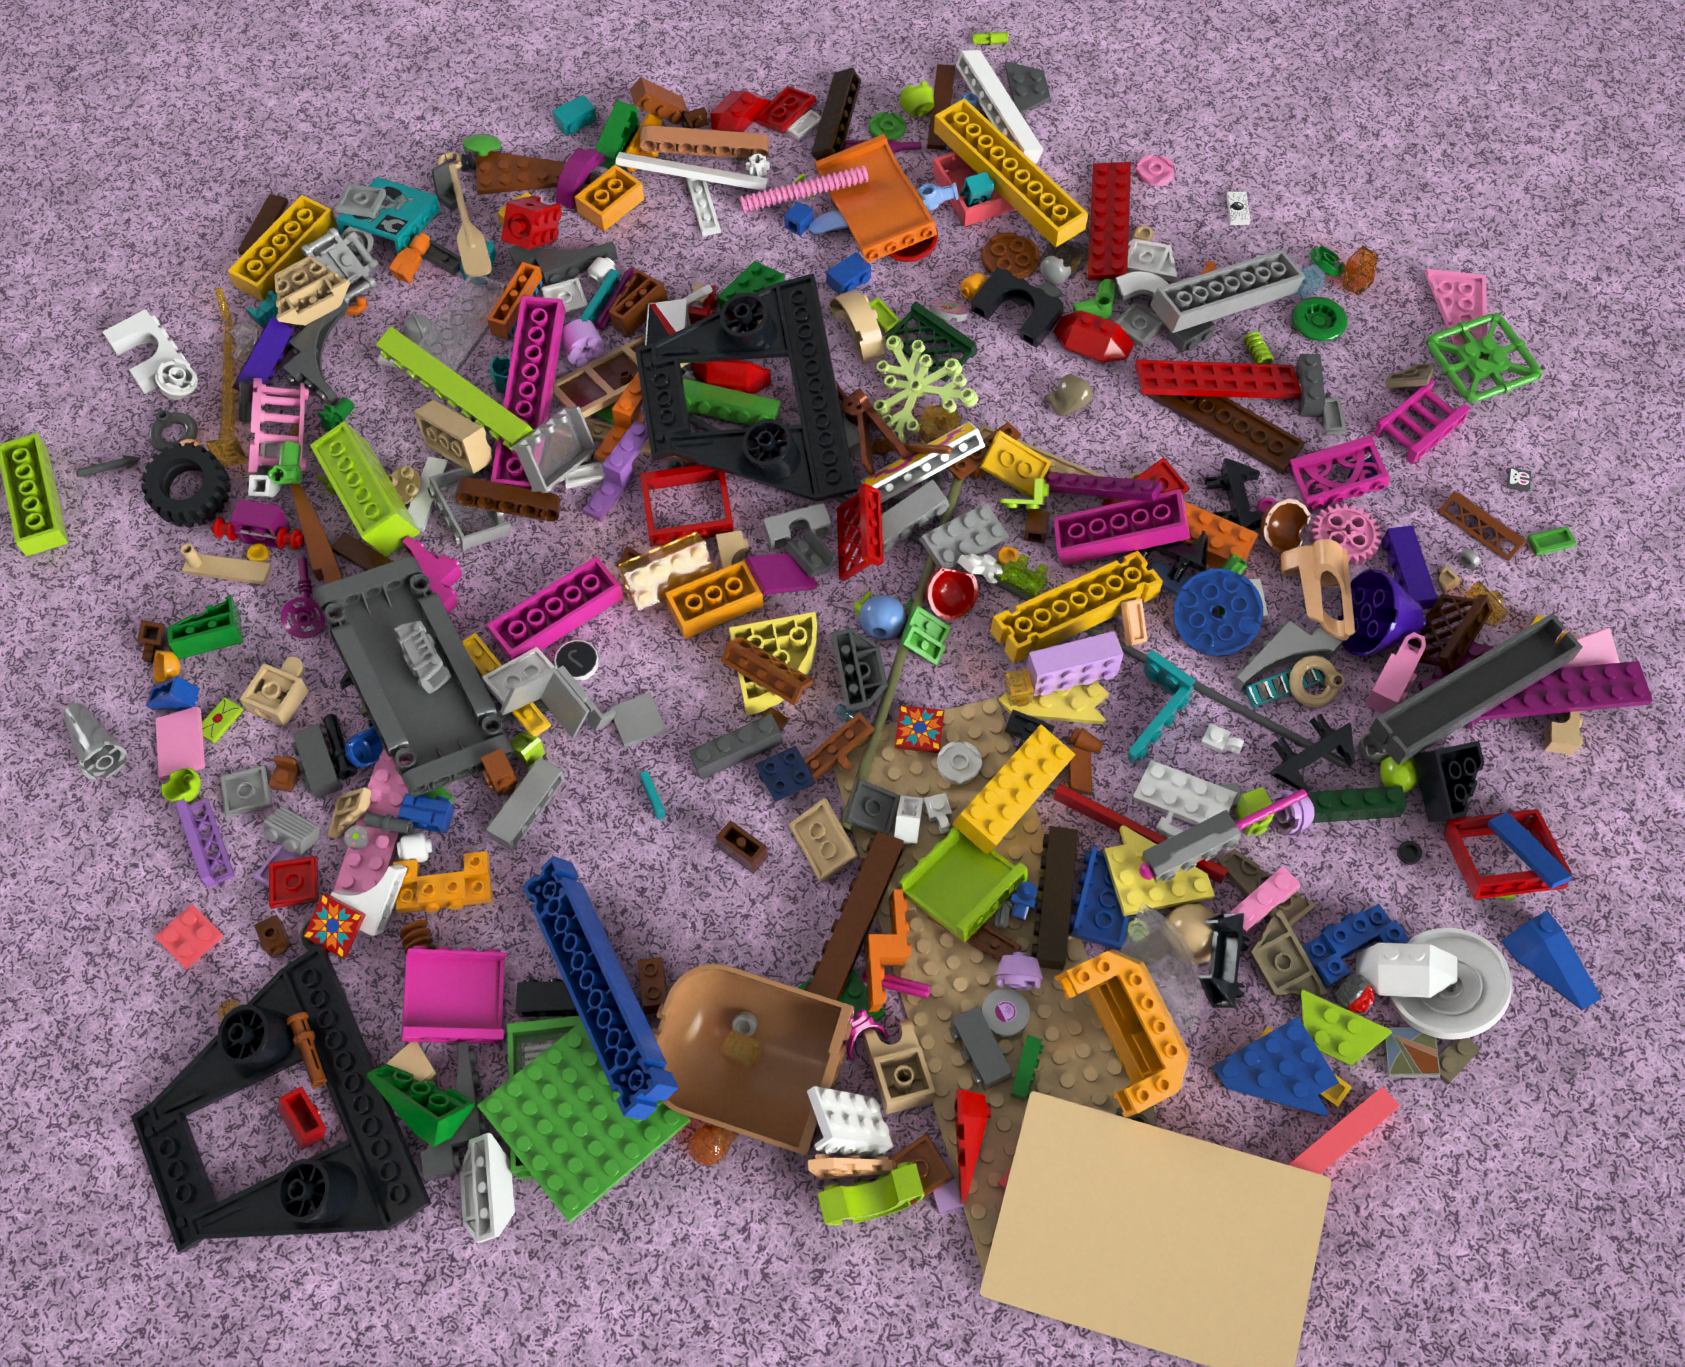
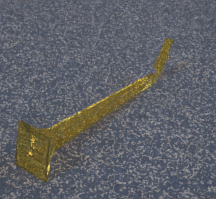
(227, 447)

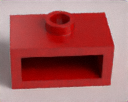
(301, 1118)

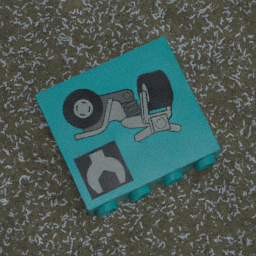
(400, 216)

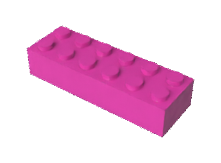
(1121, 528)
(556, 609)

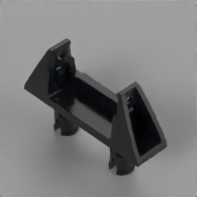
(1232, 480)
(1185, 556)
(1330, 740)
(1227, 942)

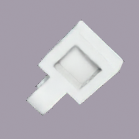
(1218, 739)
(938, 810)

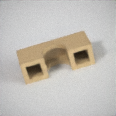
(1564, 736)

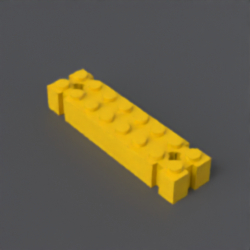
(1074, 606)

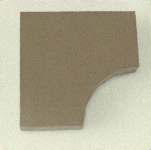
(1415, 376)

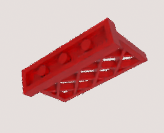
(869, 532)

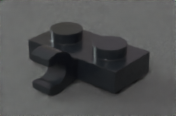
(1024, 726)

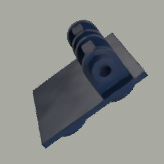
(785, 773)

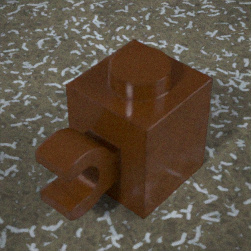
(151, 637)

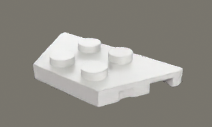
(1152, 258)

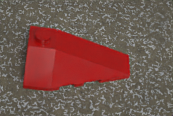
(970, 1123)

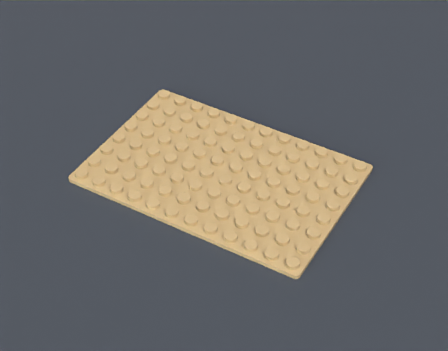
(1156, 1237)

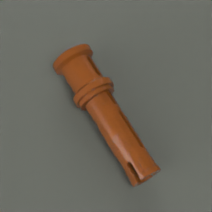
(304, 1040)

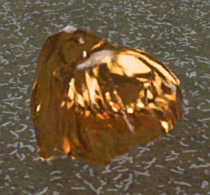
(710, 1144)

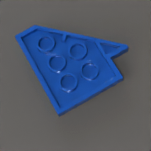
(1280, 1069)

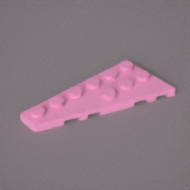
(1459, 299)

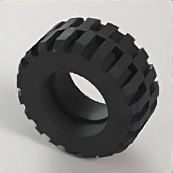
(171, 464)

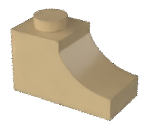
(731, 548)

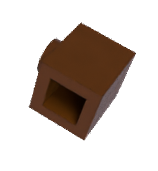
(273, 936)

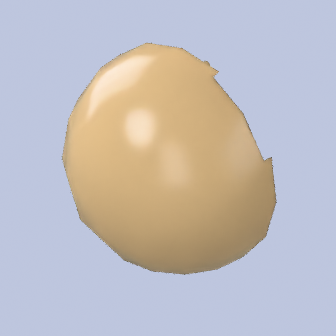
(1190, 922)

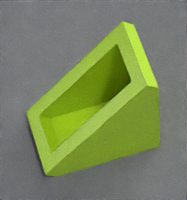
(527, 748)

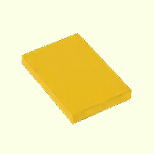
(1014, 463)

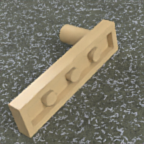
(224, 567)

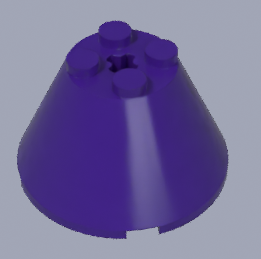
(1381, 613)

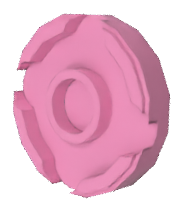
(1155, 175)

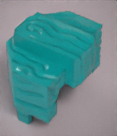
(266, 310)
(499, 373)

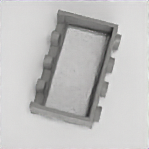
(555, 449)
(468, 524)

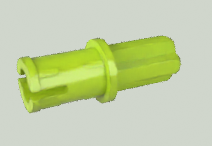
(990, 38)

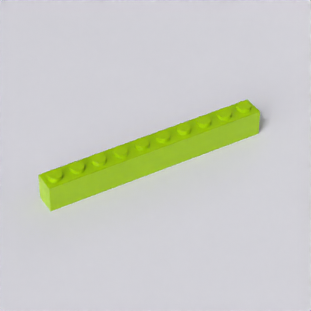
(453, 387)

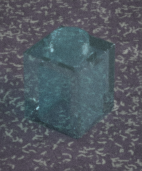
(1312, 282)

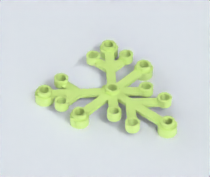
(907, 369)

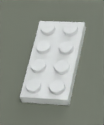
(1182, 794)

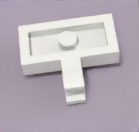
(982, 565)

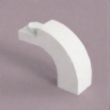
(1139, 283)

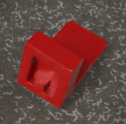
(697, 314)

